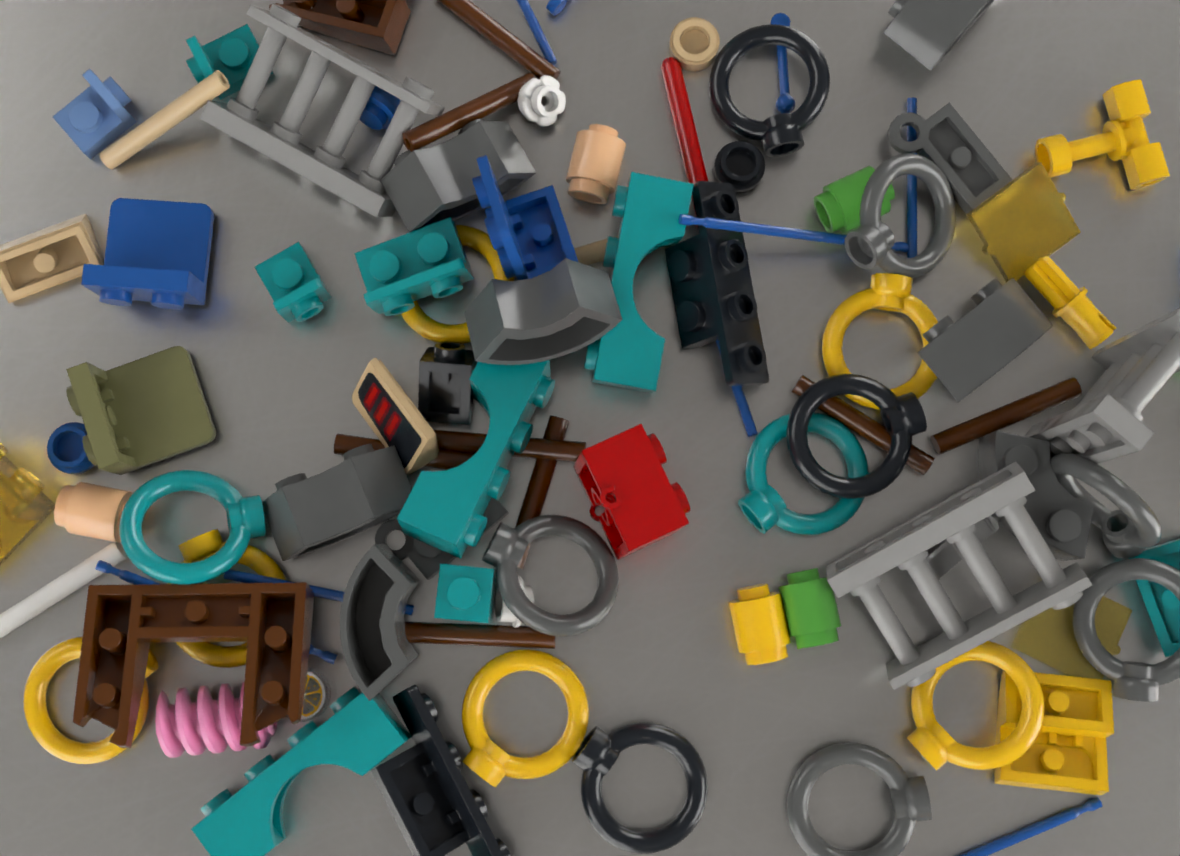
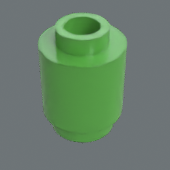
(841, 200)
(810, 609)

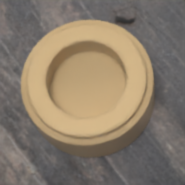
(694, 44)

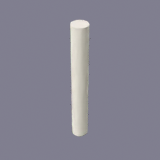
(59, 588)

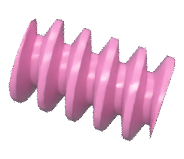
(203, 722)

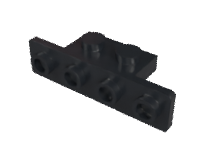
(716, 290)
(429, 791)

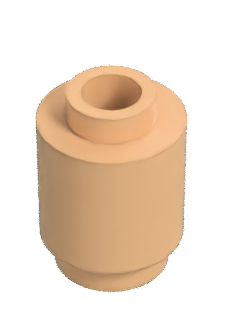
(595, 164)
(91, 510)

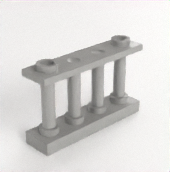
(283, 139)
(1109, 415)
(955, 522)

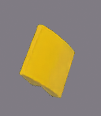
(1072, 738)

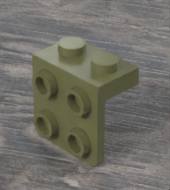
(140, 410)

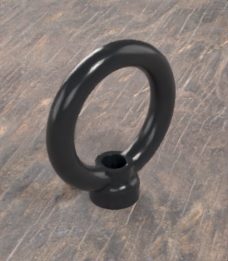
(781, 132)
(901, 418)
(598, 756)

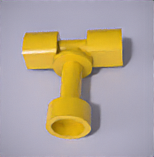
(1121, 139)

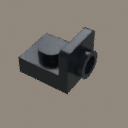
(445, 383)

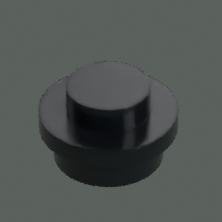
(739, 165)

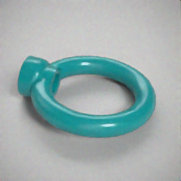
(767, 508)
(244, 522)

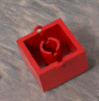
(632, 487)

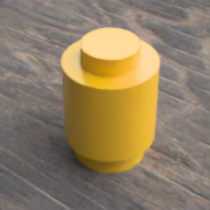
(760, 624)

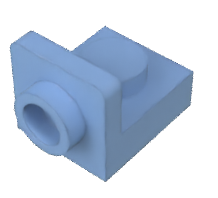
(96, 115)

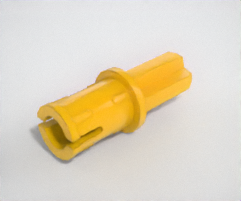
(1069, 302)

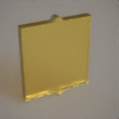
(1023, 222)
(1052, 640)

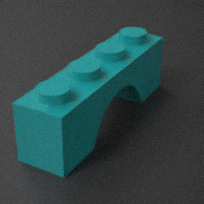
(649, 217)
(450, 503)
(252, 818)

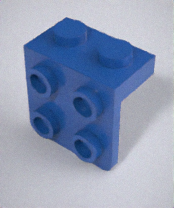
(524, 229)
(154, 254)

